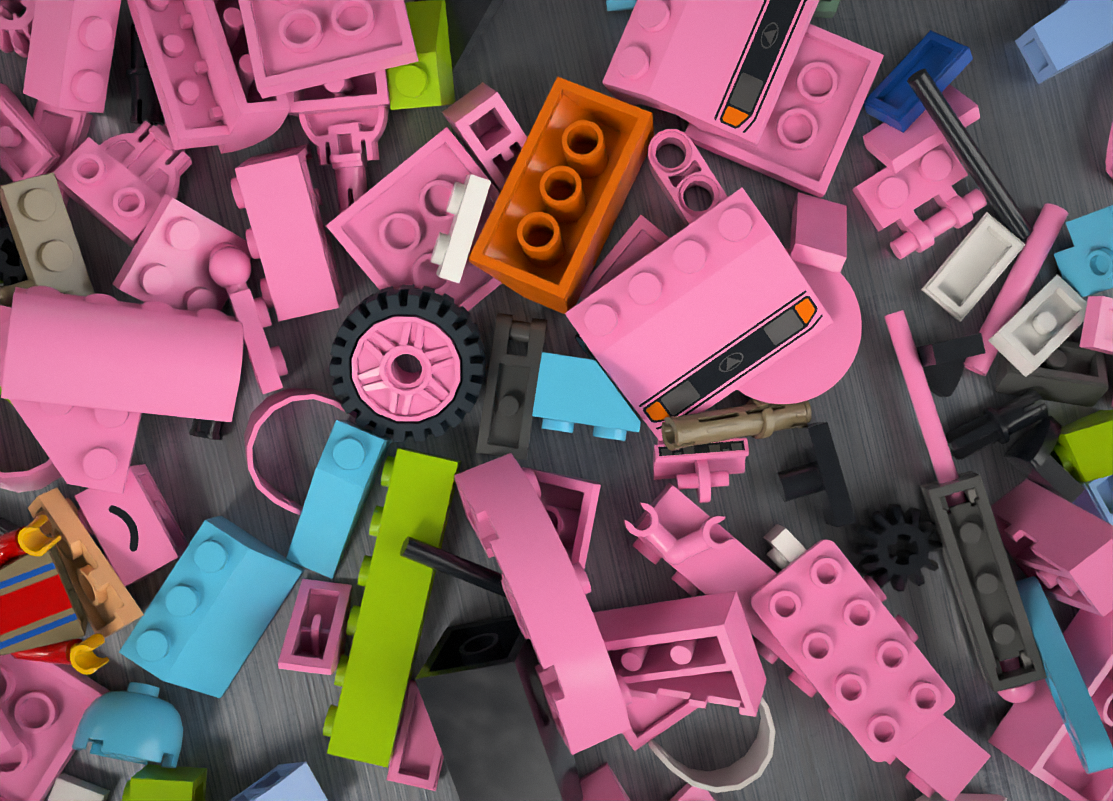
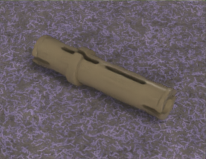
(753, 419)

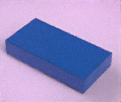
(895, 100)

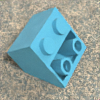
(581, 393)

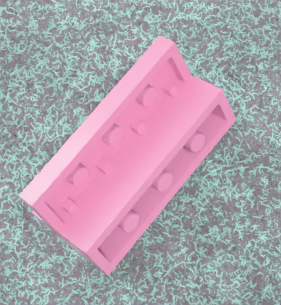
(205, 74)
(122, 355)

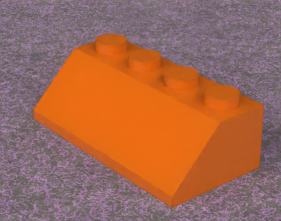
(564, 194)

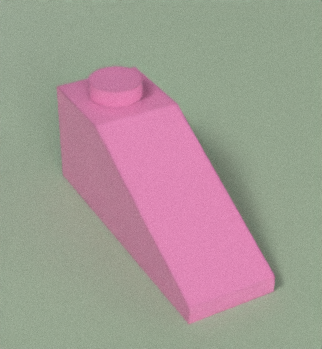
(487, 132)

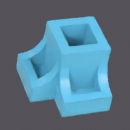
(1090, 262)

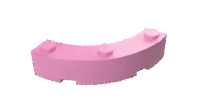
(547, 601)

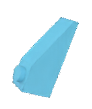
(337, 497)

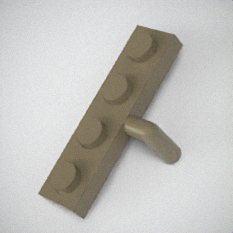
(43, 238)

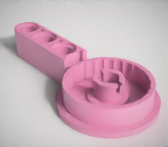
(823, 358)

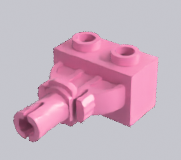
(341, 120)
(124, 178)

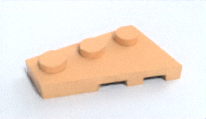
(98, 587)

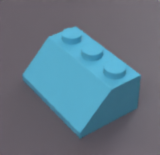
(212, 609)

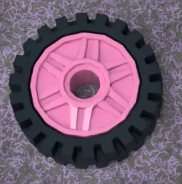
(402, 401)

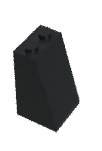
(495, 716)

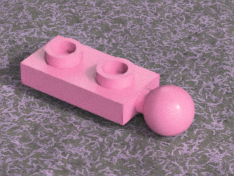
(231, 270)

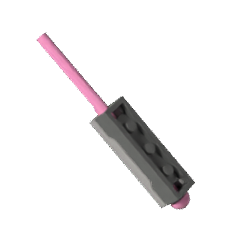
(971, 545)

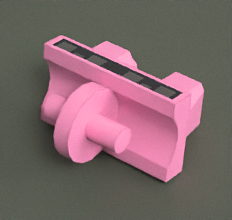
(701, 465)

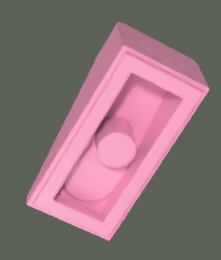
(23, 145)

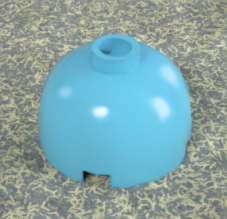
(132, 727)

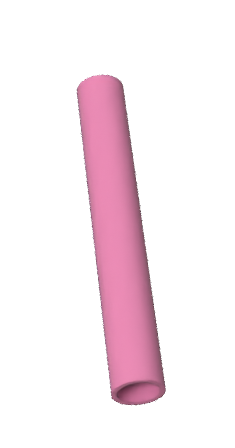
(1018, 282)

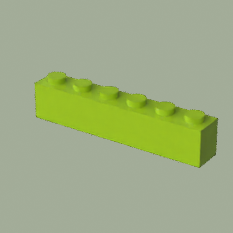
(392, 608)

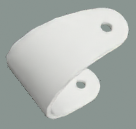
(739, 773)

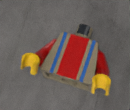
(40, 605)

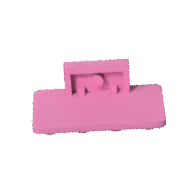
(853, 649)

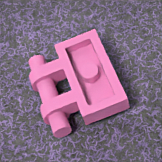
(894, 196)

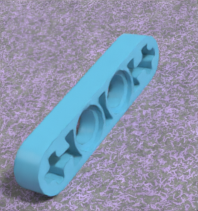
(1065, 681)

